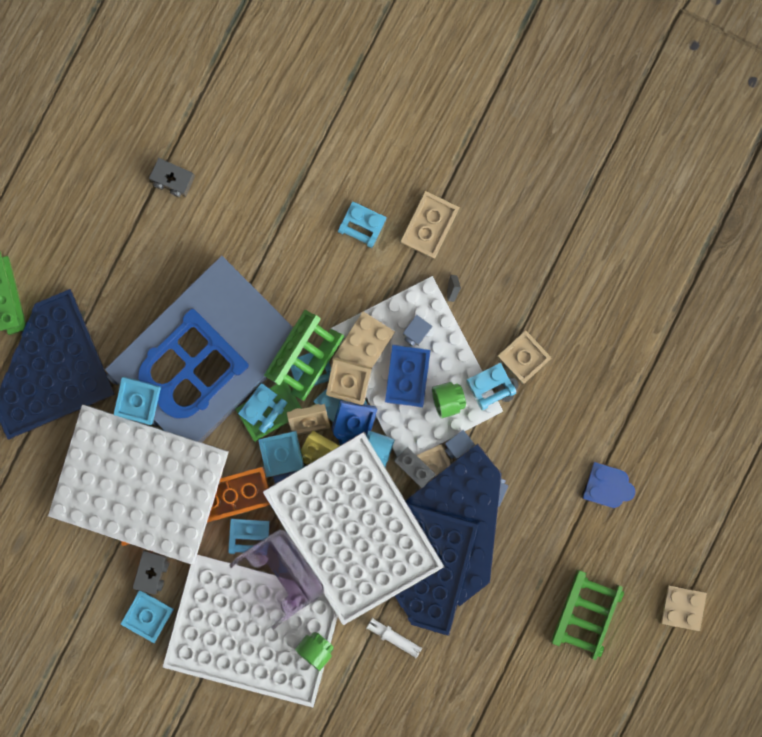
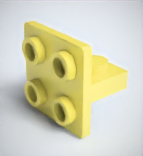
(316, 447)

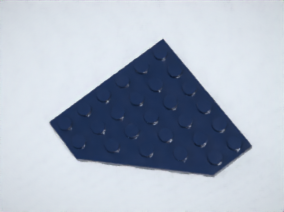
(51, 368)
(469, 492)
(434, 599)

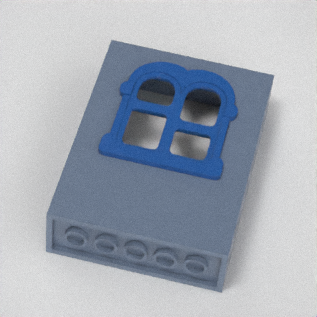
(234, 323)

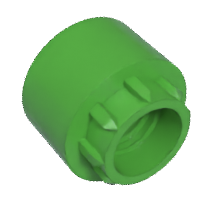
(448, 399)
(315, 650)

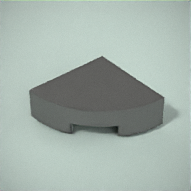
(453, 288)

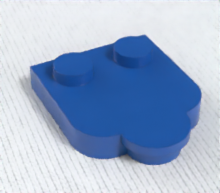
(352, 420)
(608, 486)

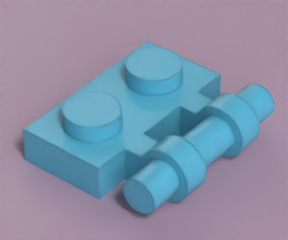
(257, 405)

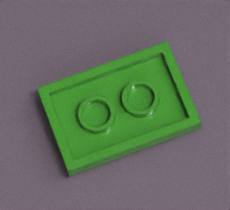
(283, 391)

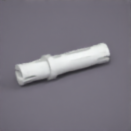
(393, 637)

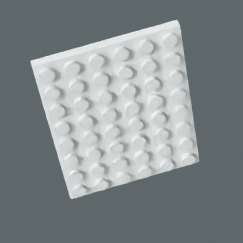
(449, 362)
(138, 484)
(353, 528)
(228, 633)

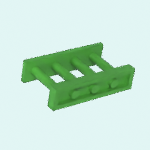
(11, 310)
(292, 347)
(567, 618)

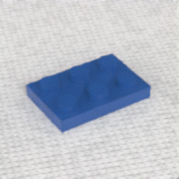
(407, 376)

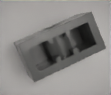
(163, 170)
(414, 467)
(143, 581)

